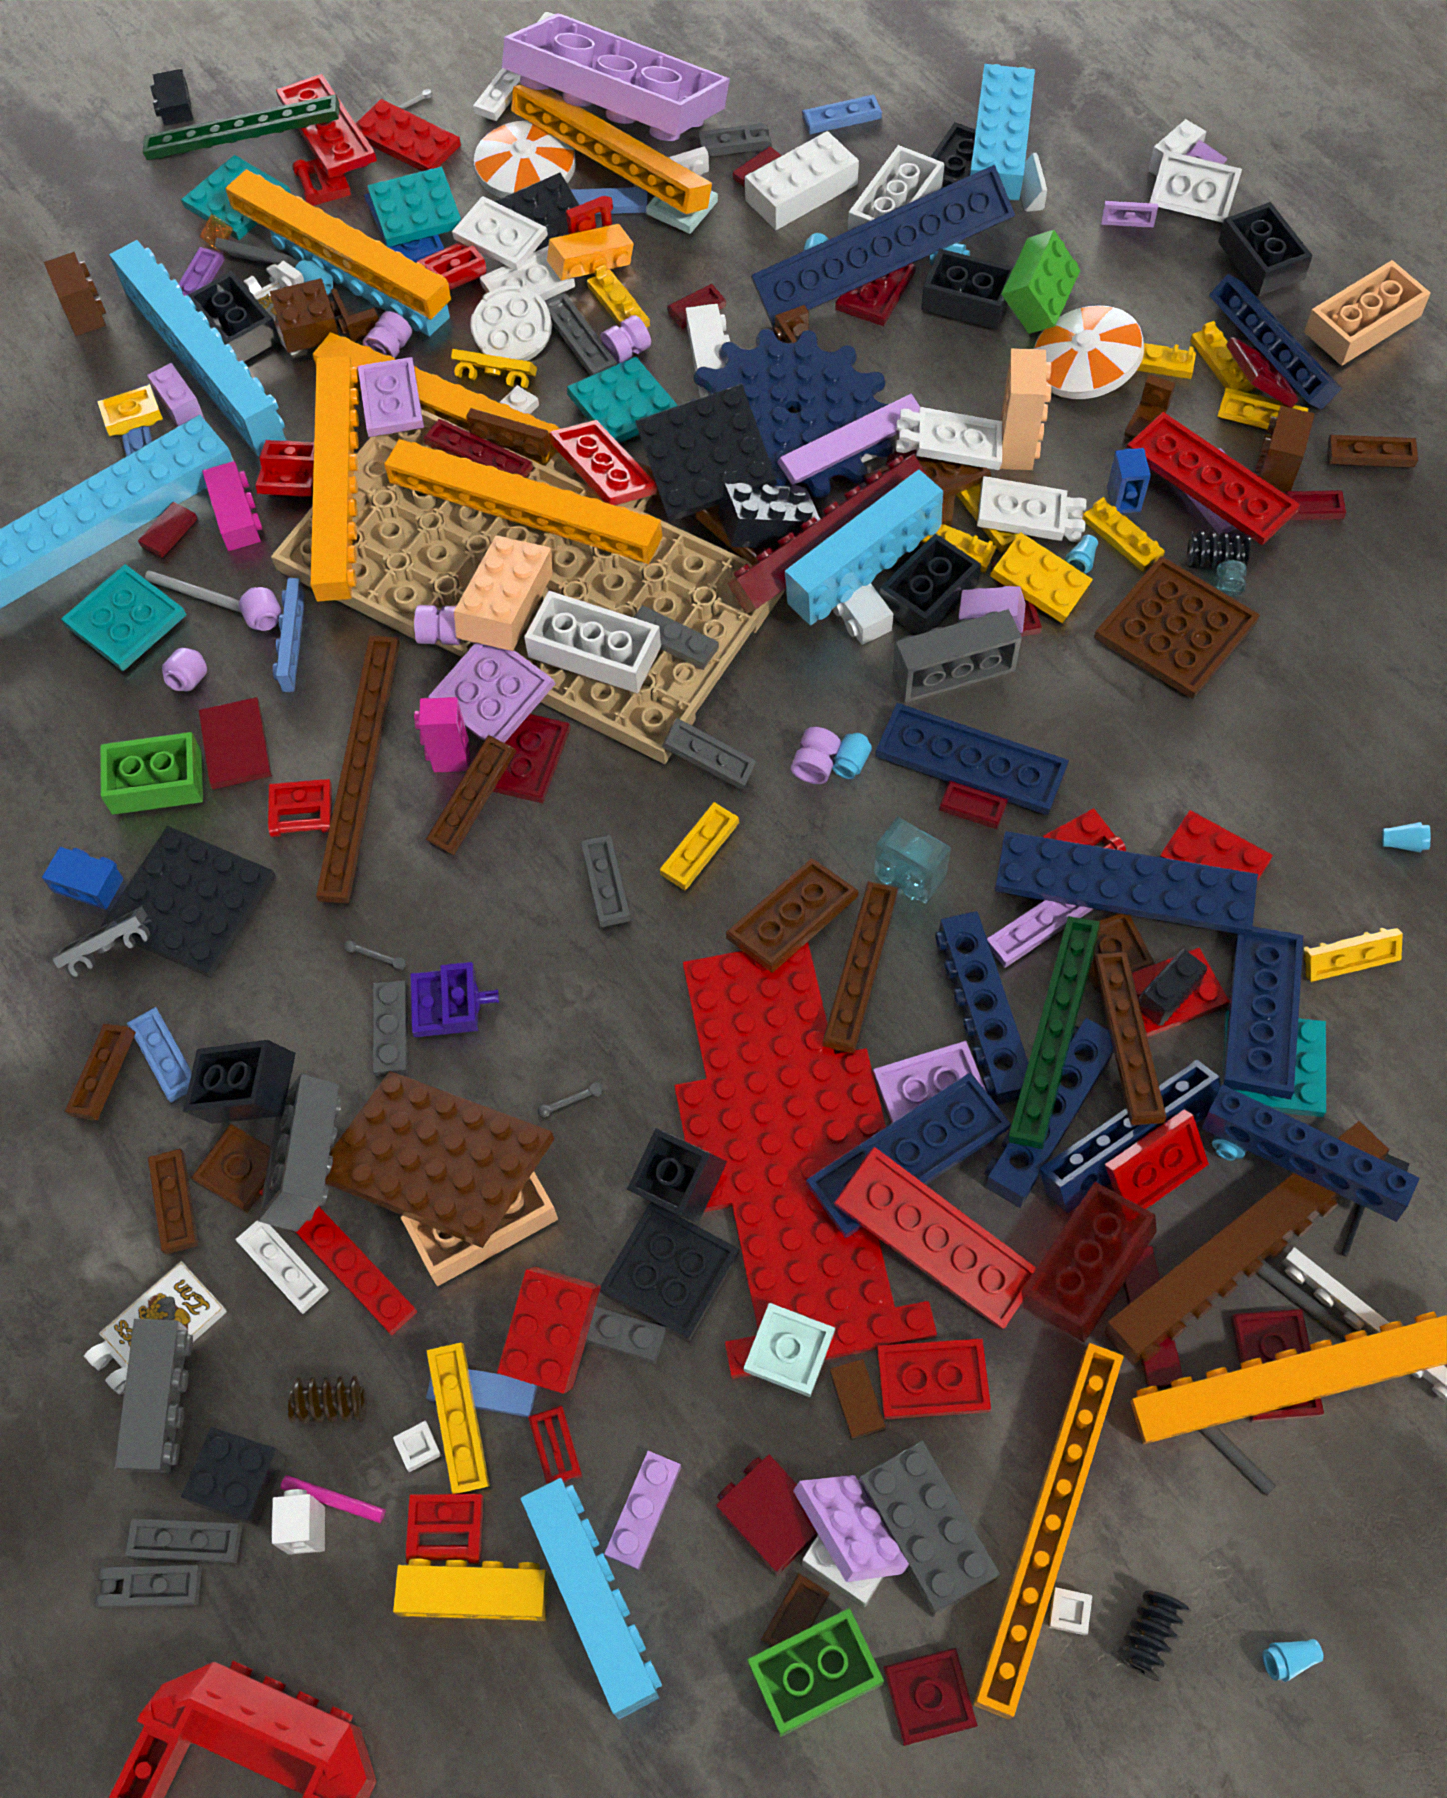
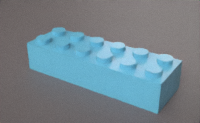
(1003, 124)
(864, 547)
(589, 1598)

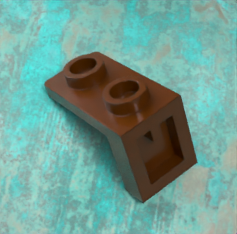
(791, 324)
(355, 325)
(1154, 401)

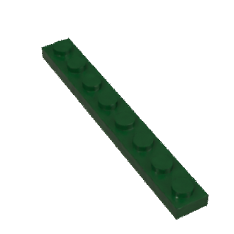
(241, 127)
(1054, 1033)

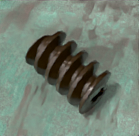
(326, 1401)

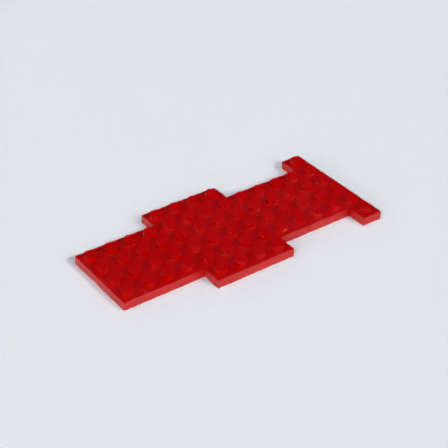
(778, 1116)

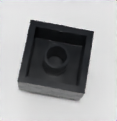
(677, 1175)
(234, 1476)

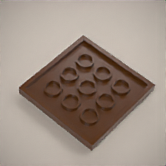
(1177, 627)

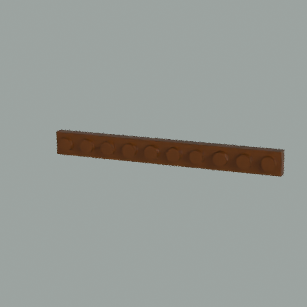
(358, 770)

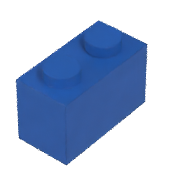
(1128, 480)
(83, 877)

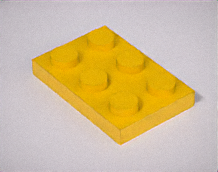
(1042, 576)

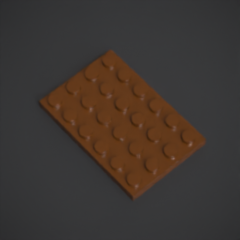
(437, 1158)

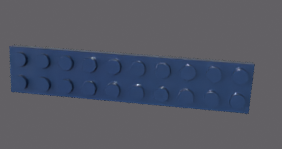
(884, 244)

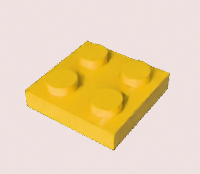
(129, 410)

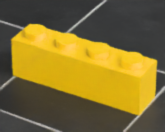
(471, 1591)

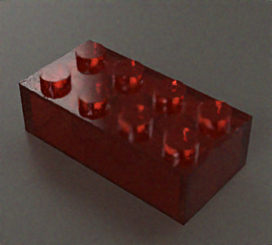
(1089, 1261)

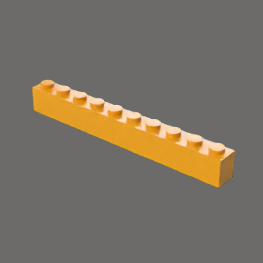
(613, 148)
(339, 244)
(438, 395)
(334, 479)
(524, 501)
(1291, 1378)
(1048, 1533)

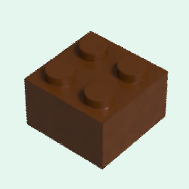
(76, 293)
(304, 314)
(1284, 447)

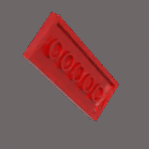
(335, 144)
(1214, 478)
(936, 1237)

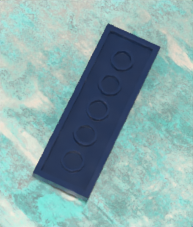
(972, 758)
(1264, 1013)
(921, 1142)

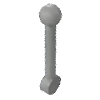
(425, 94)

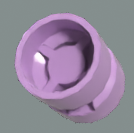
(389, 334)
(628, 338)
(435, 625)
(815, 757)

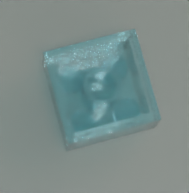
(911, 860)

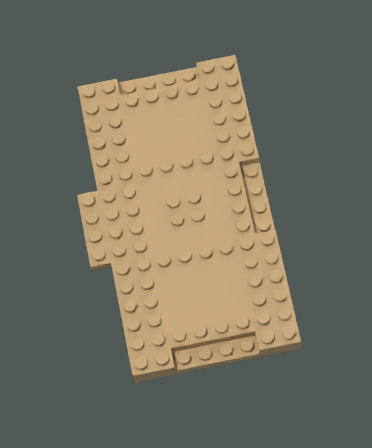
(429, 548)

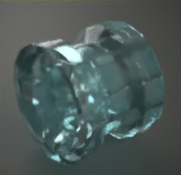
(1231, 577)

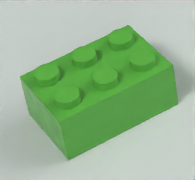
(1041, 281)
(151, 773)
(815, 1672)

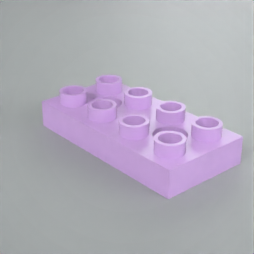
(614, 74)

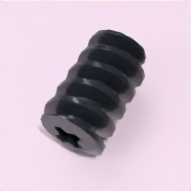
(1217, 550)
(1152, 1633)

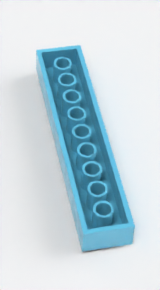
(198, 346)
(106, 507)

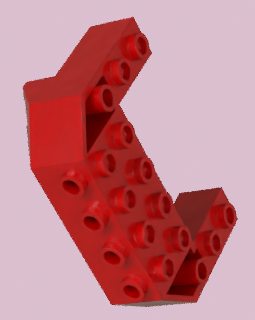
(251, 1726)

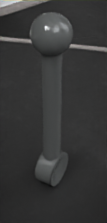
(398, 963)
(595, 1090)

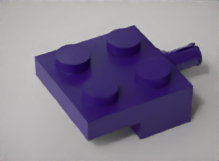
(447, 1000)

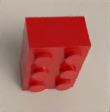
(549, 1329)

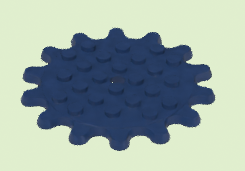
(815, 383)

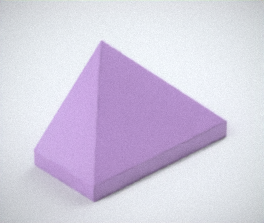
(1129, 214)

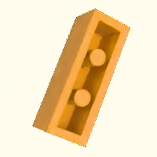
(587, 250)

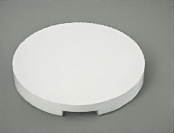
(511, 323)

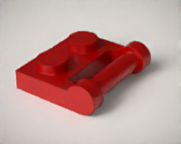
(332, 188)
(583, 216)
(299, 799)
(1087, 830)
(445, 1516)

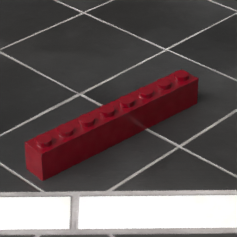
(766, 578)

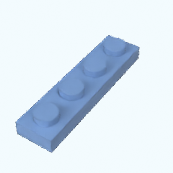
(290, 626)

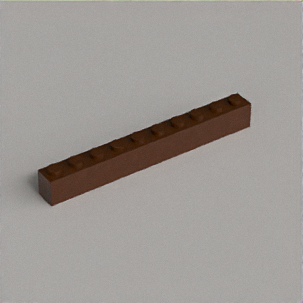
(1227, 1258)

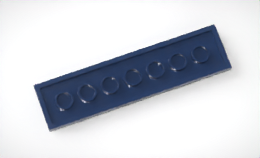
(1127, 883)

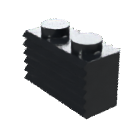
(172, 97)
(1172, 987)

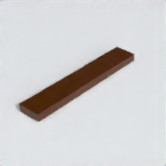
(860, 967)
(1129, 1039)

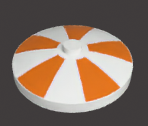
(519, 157)
(1091, 351)

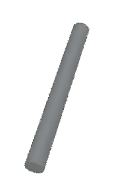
(192, 590)

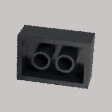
(1265, 248)
(966, 288)
(236, 316)
(763, 514)
(930, 585)
(239, 1082)

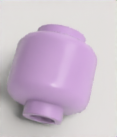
(260, 608)
(184, 669)

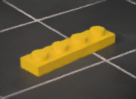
(458, 1418)

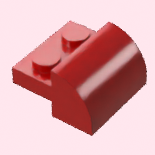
(456, 264)
(286, 468)

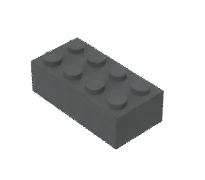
(956, 655)
(300, 1154)
(153, 1396)
(929, 1528)

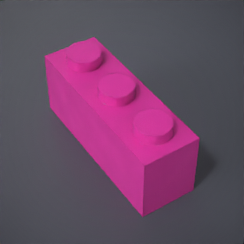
(233, 505)
(443, 734)

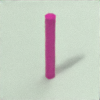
(335, 1499)

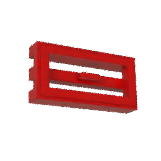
(546, 1416)

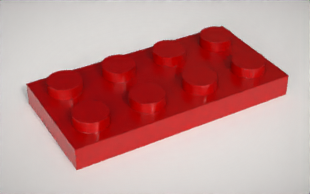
(407, 136)
(602, 463)

